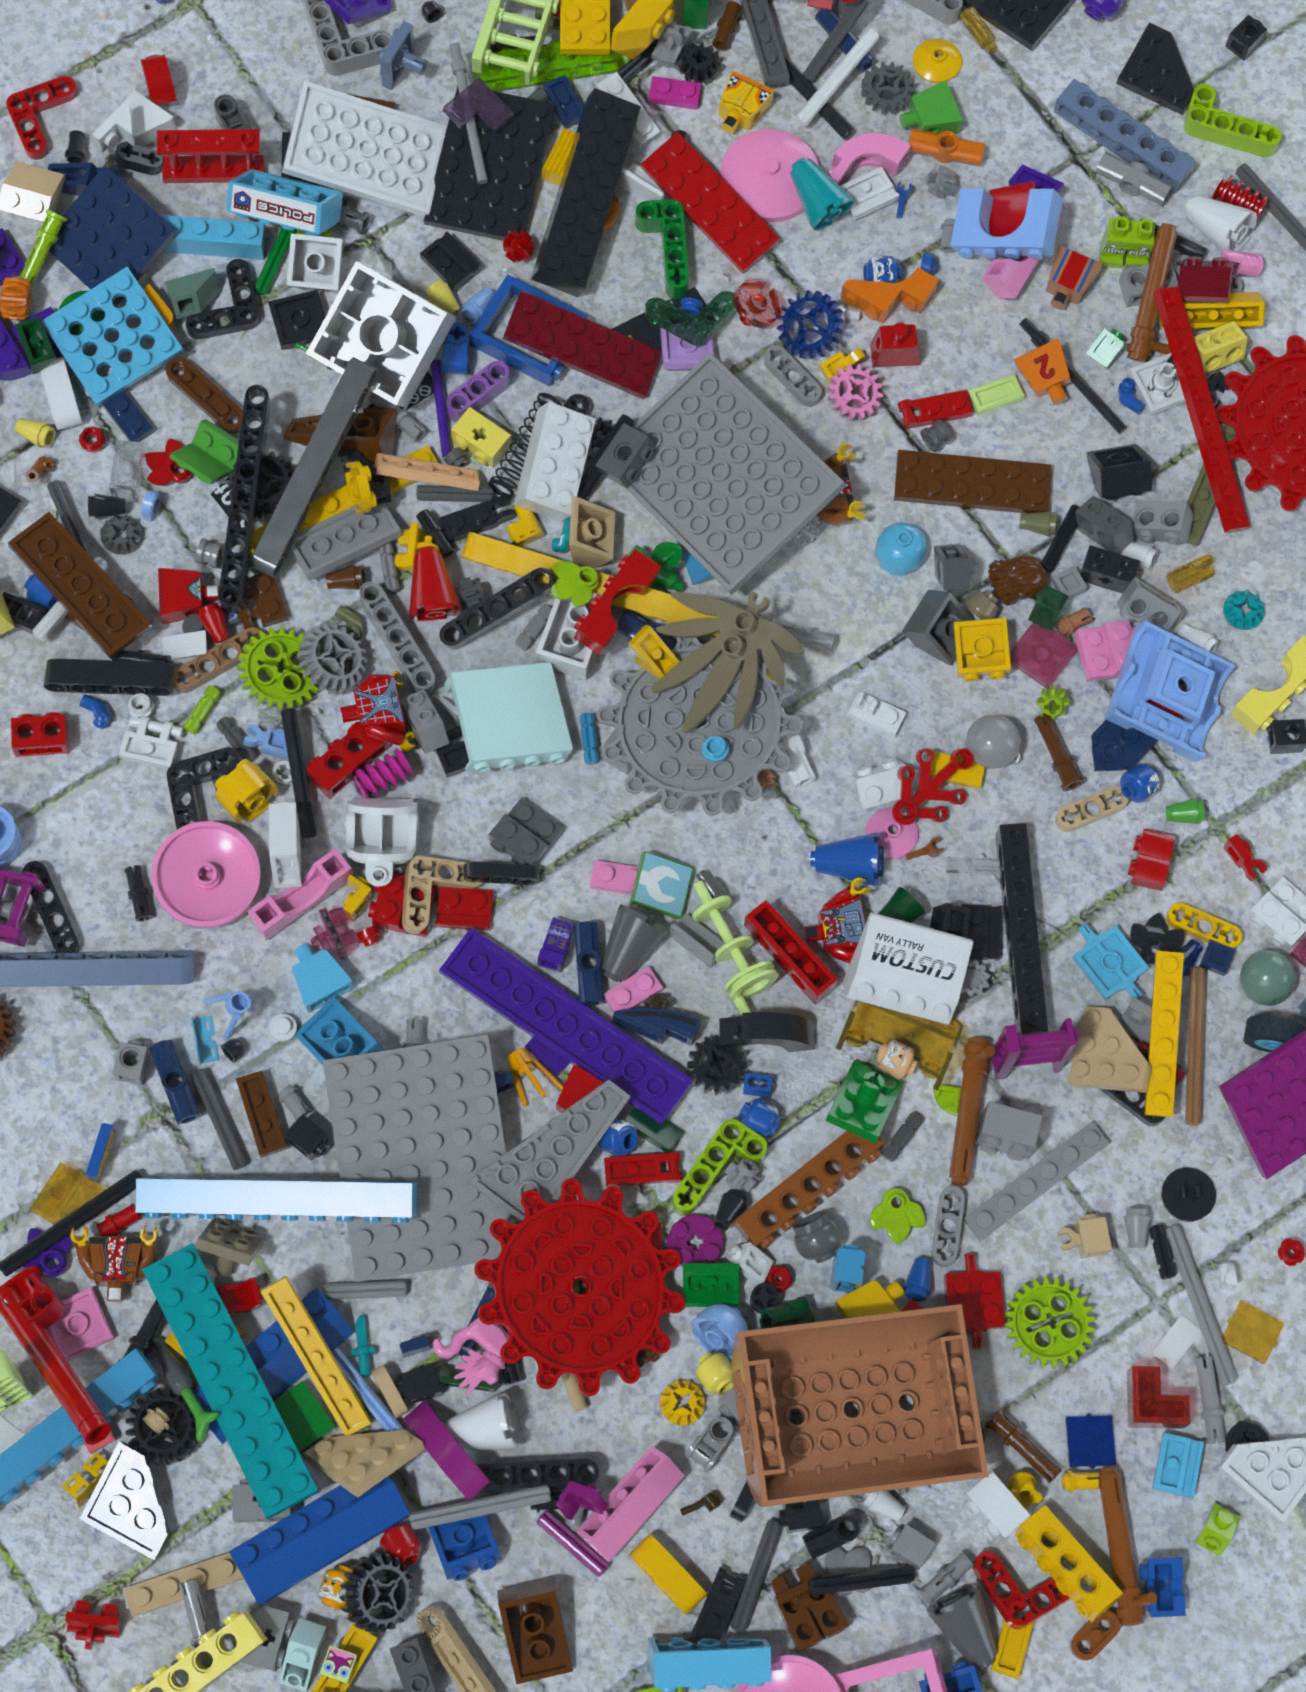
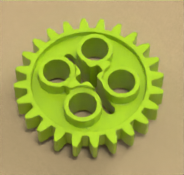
(274, 690)
(1059, 1346)

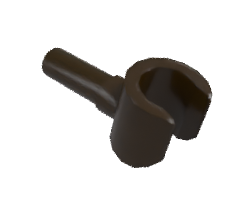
(710, 1501)

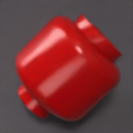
(402, 1543)

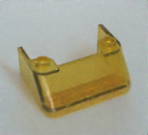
(930, 1040)

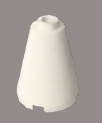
(1221, 222)
(486, 1425)

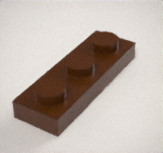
(261, 1114)

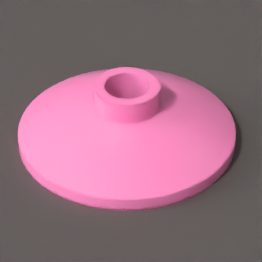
(894, 844)

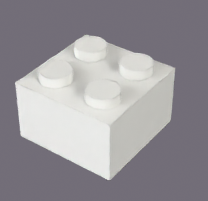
(315, 262)
(993, 1508)

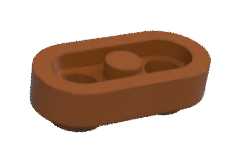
(1094, 1636)

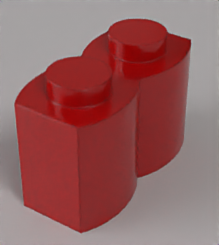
(1152, 859)

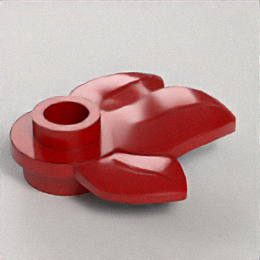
(164, 467)

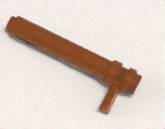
(1143, 332)
(974, 1072)
(1131, 1602)

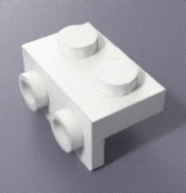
(878, 784)

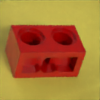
(39, 742)

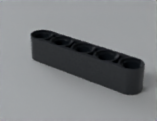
(490, 620)
(109, 677)
(543, 1469)

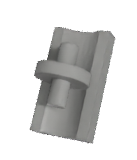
(671, 44)

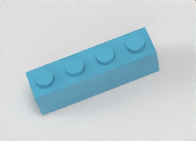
(217, 237)

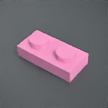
(613, 877)
(633, 990)

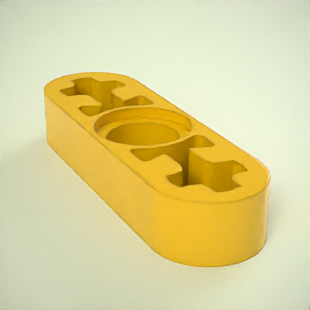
(1215, 922)

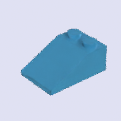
(336, 1034)

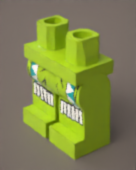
(1126, 237)

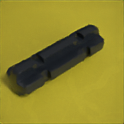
(1162, 1252)

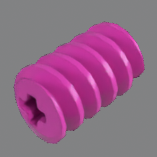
(382, 774)

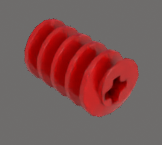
(1236, 196)

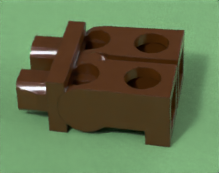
(797, 1604)

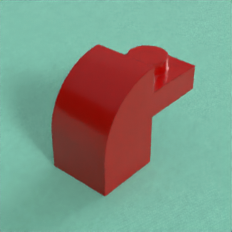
(158, 79)

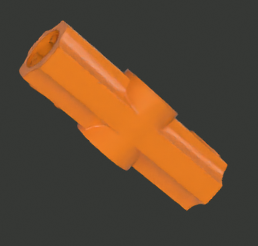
(960, 149)

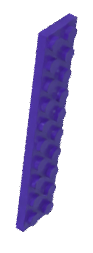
(565, 1025)

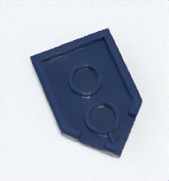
(1118, 748)

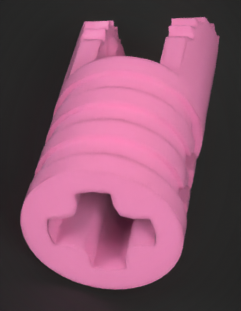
(1244, 263)

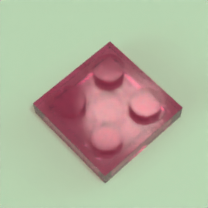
(1042, 654)

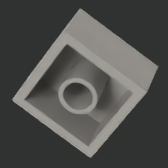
(1008, 1131)

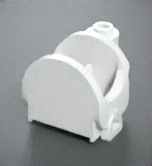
(381, 834)

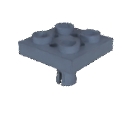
(400, 56)

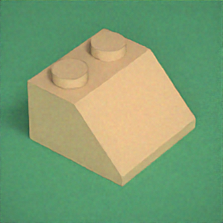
(31, 191)
(591, 533)

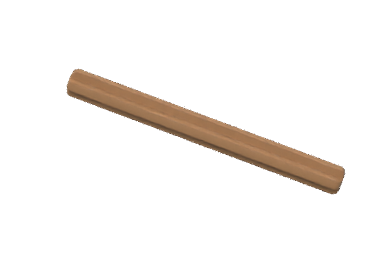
(1195, 1046)

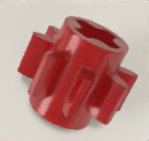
(518, 246)

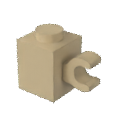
(1090, 1236)

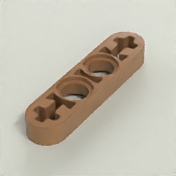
(216, 656)

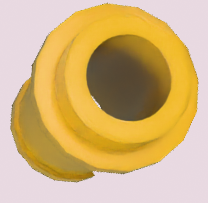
(1079, 1481)

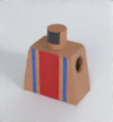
(1071, 277)

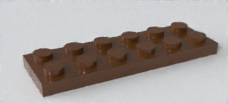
(972, 482)
(79, 585)

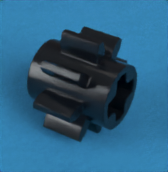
(605, 428)

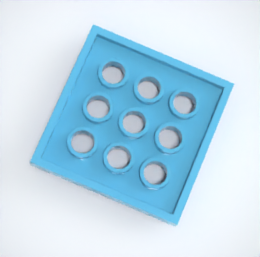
(94, 333)

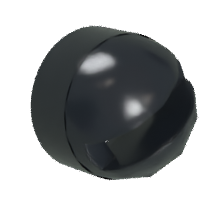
(431, 11)
(233, 1049)

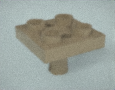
(230, 1244)

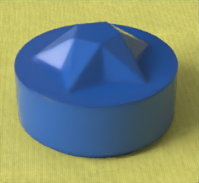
(928, 263)

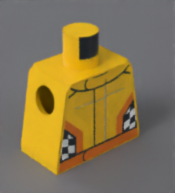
(743, 102)

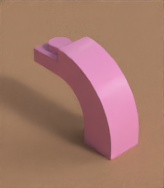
(869, 150)

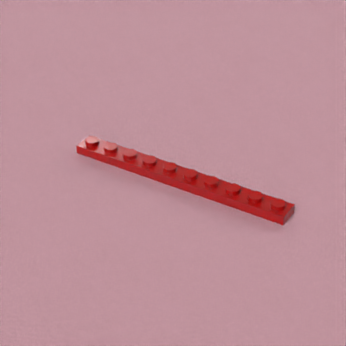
(1201, 409)

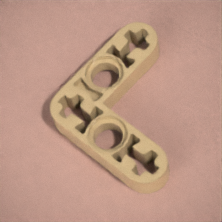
(424, 883)

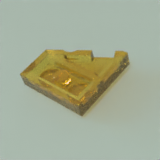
(63, 1194)

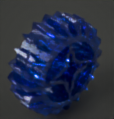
(822, 305)

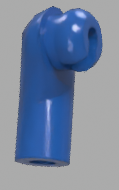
(99, 709)

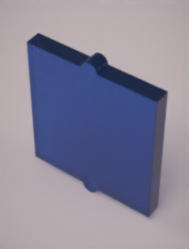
(1090, 1441)

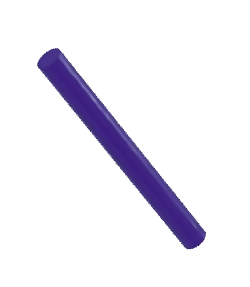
(440, 407)

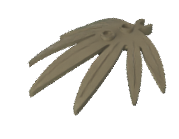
(740, 640)

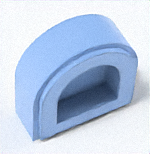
(151, 504)

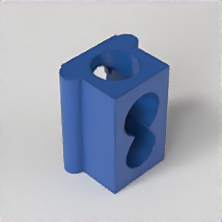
(758, 1090)

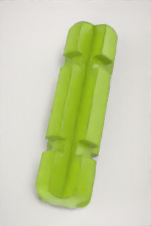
(202, 710)

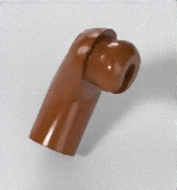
(38, 469)

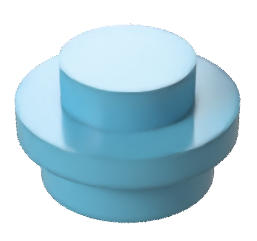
(715, 749)

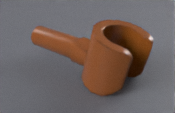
(928, 850)

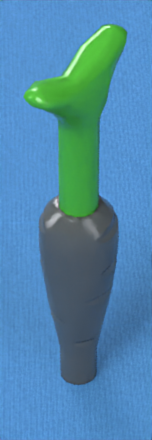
(182, 1385)

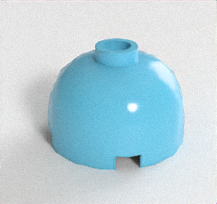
(901, 549)

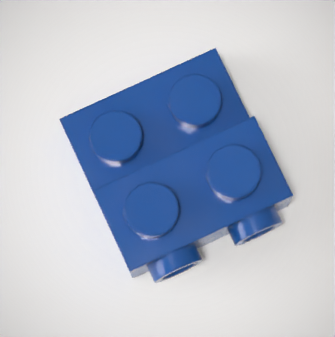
(465, 1546)

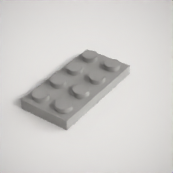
(343, 539)

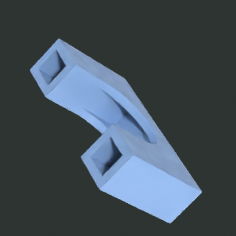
(1032, 238)

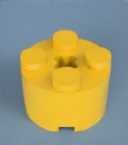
(245, 791)

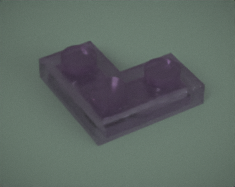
(478, 100)

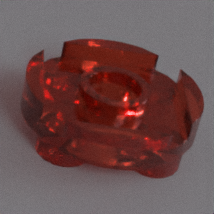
(749, 311)

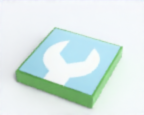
(661, 885)

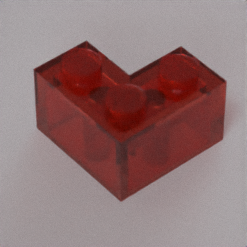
(1147, 1405)

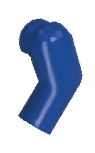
(1127, 396)

